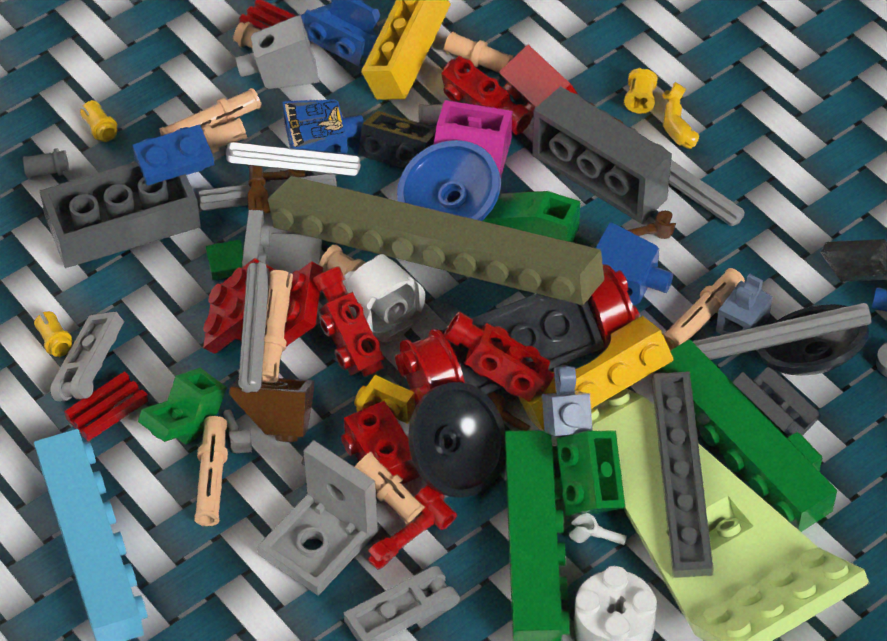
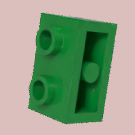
(590, 472)

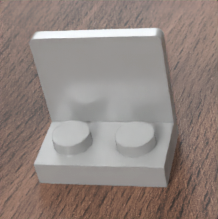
(278, 251)

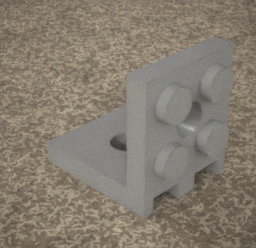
(335, 511)

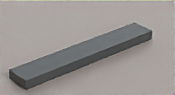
(681, 475)

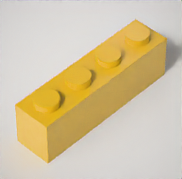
(403, 47)

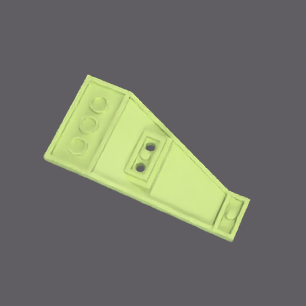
(763, 566)

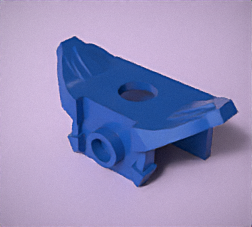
(344, 29)

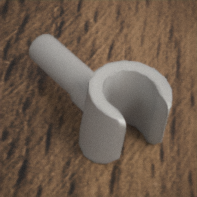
(239, 439)

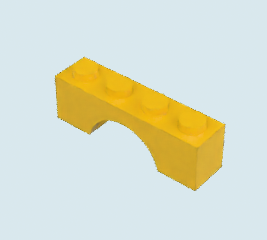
(631, 356)

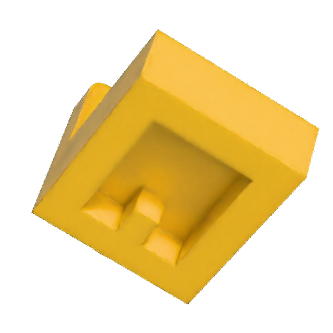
(398, 398)

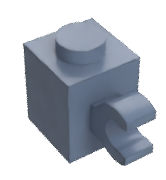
(745, 307)
(567, 409)

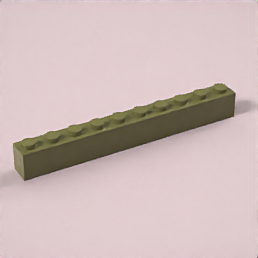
(438, 239)

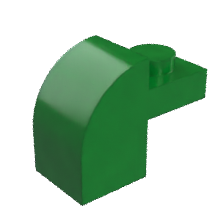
(189, 403)

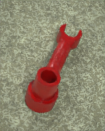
(435, 512)

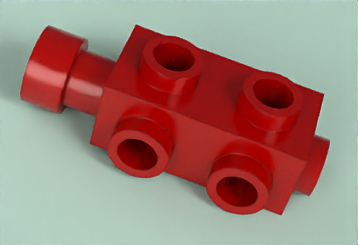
(474, 88)
(348, 332)
(501, 360)

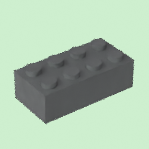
(601, 154)
(116, 212)

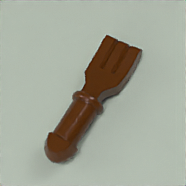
(257, 194)

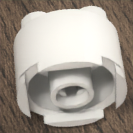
(386, 295)
(615, 608)

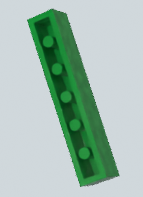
(752, 442)
(533, 537)

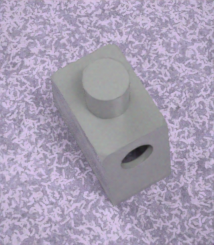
(281, 56)

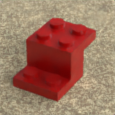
(228, 304)

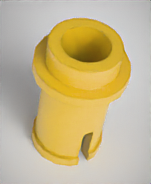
(102, 126)
(56, 339)

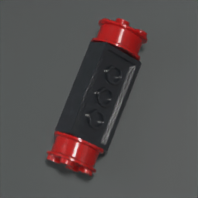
(553, 326)

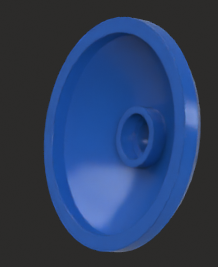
(450, 172)

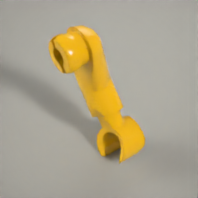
(673, 123)

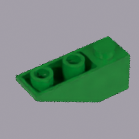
(538, 213)

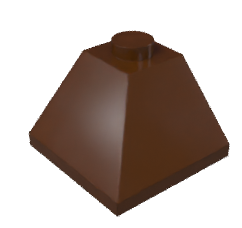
(278, 407)

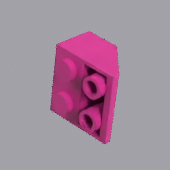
(479, 125)

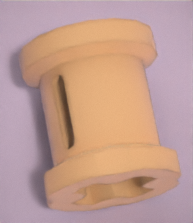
(335, 257)

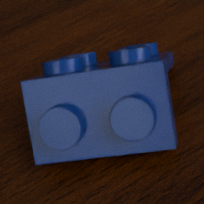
(173, 154)

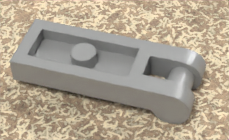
(86, 357)
(401, 606)

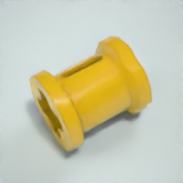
(640, 94)

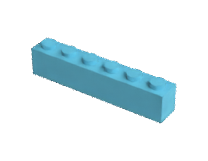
(89, 538)

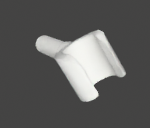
(589, 527)

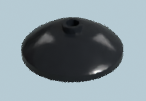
(816, 353)
(471, 436)

